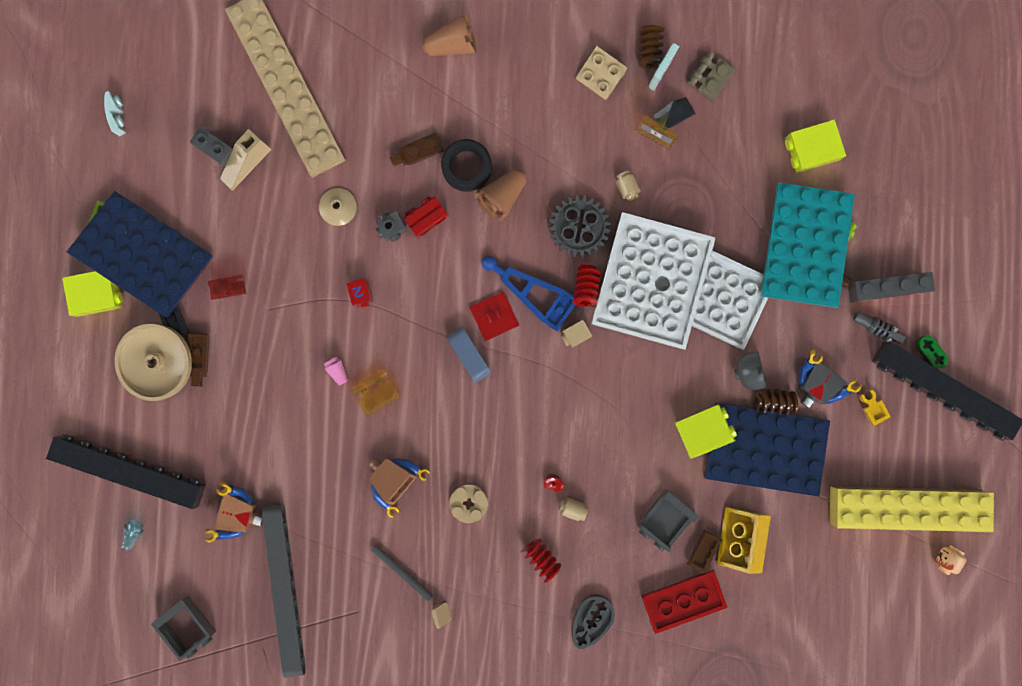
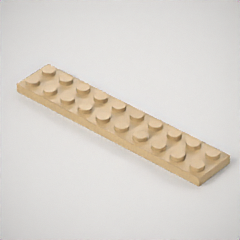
(285, 86)

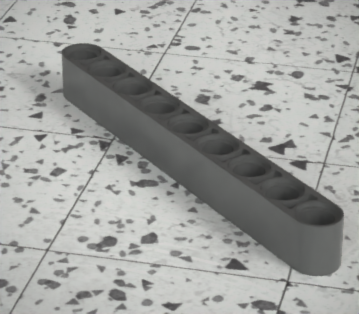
(283, 590)

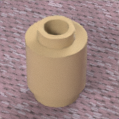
(627, 185)
(573, 509)

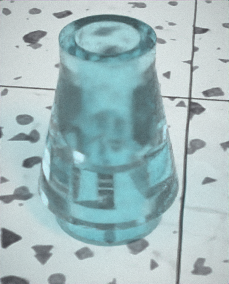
(131, 534)

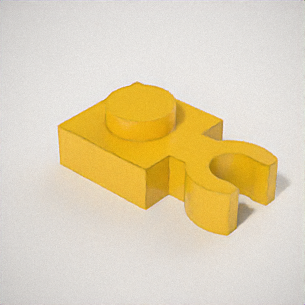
(875, 410)

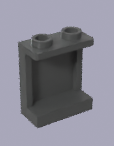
(666, 521)

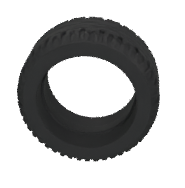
(460, 146)

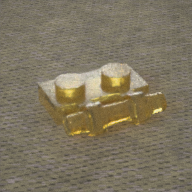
(378, 397)

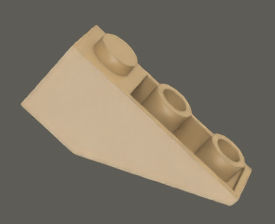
(243, 159)

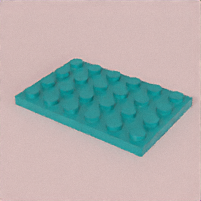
(807, 245)

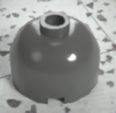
(751, 371)

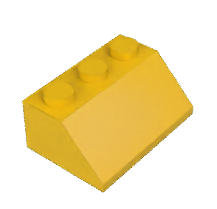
(743, 540)

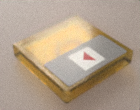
(656, 132)

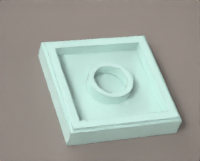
(663, 66)

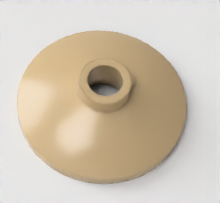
(344, 213)

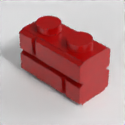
(426, 216)

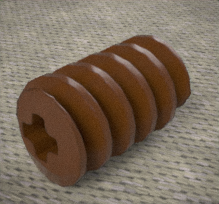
(650, 45)
(777, 400)

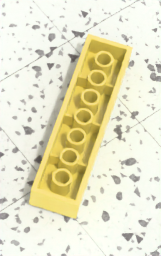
(911, 509)

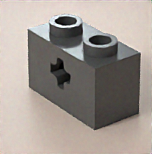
(211, 146)

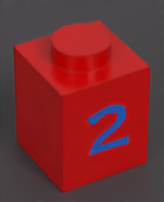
(359, 293)

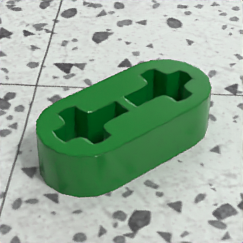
(935, 349)

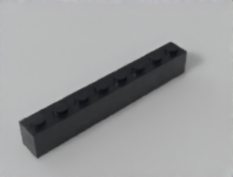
(947, 391)
(125, 471)

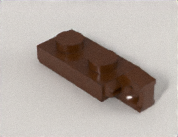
(417, 150)
(199, 349)

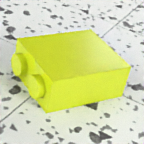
(815, 146)
(91, 294)
(706, 431)

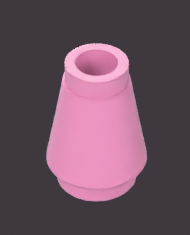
(336, 370)

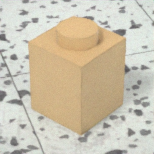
(576, 334)

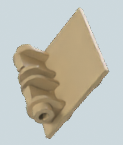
(601, 72)

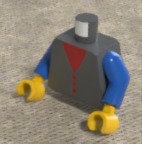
(821, 383)

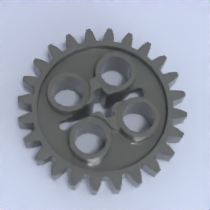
(595, 229)

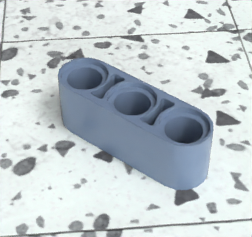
(468, 354)

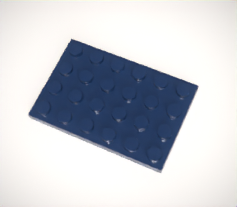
(140, 254)
(771, 451)

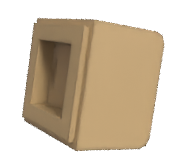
(441, 614)

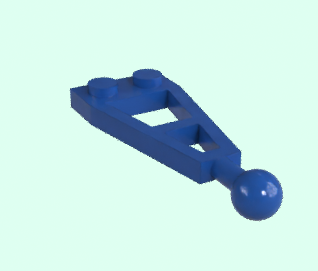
(559, 310)

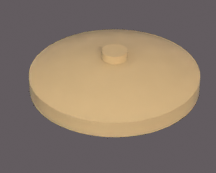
(153, 362)

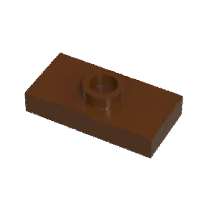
(704, 551)

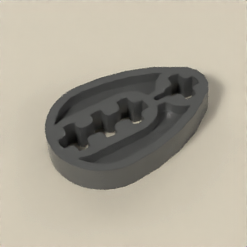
(602, 625)

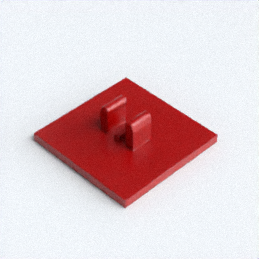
(494, 316)

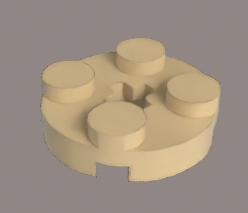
(475, 512)

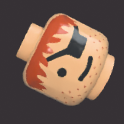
(950, 560)

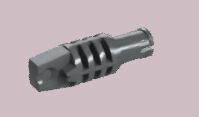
(878, 327)

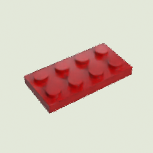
(684, 601)

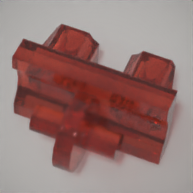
(227, 287)

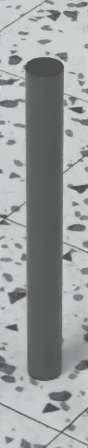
(401, 572)

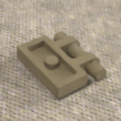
(715, 80)

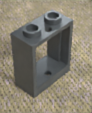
(171, 638)

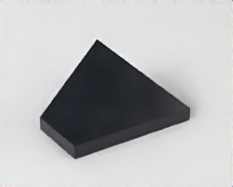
(674, 113)

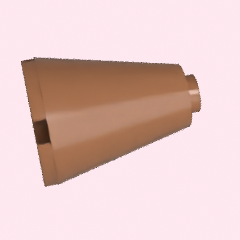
(451, 39)
(501, 194)

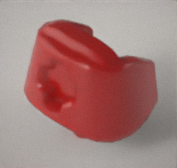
(553, 483)

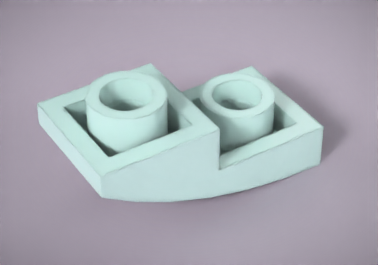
(113, 110)

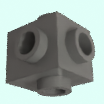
(390, 220)

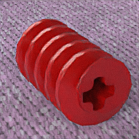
(586, 285)
(542, 559)

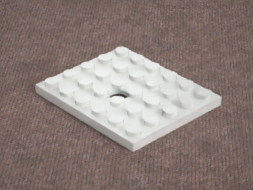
(628, 291)

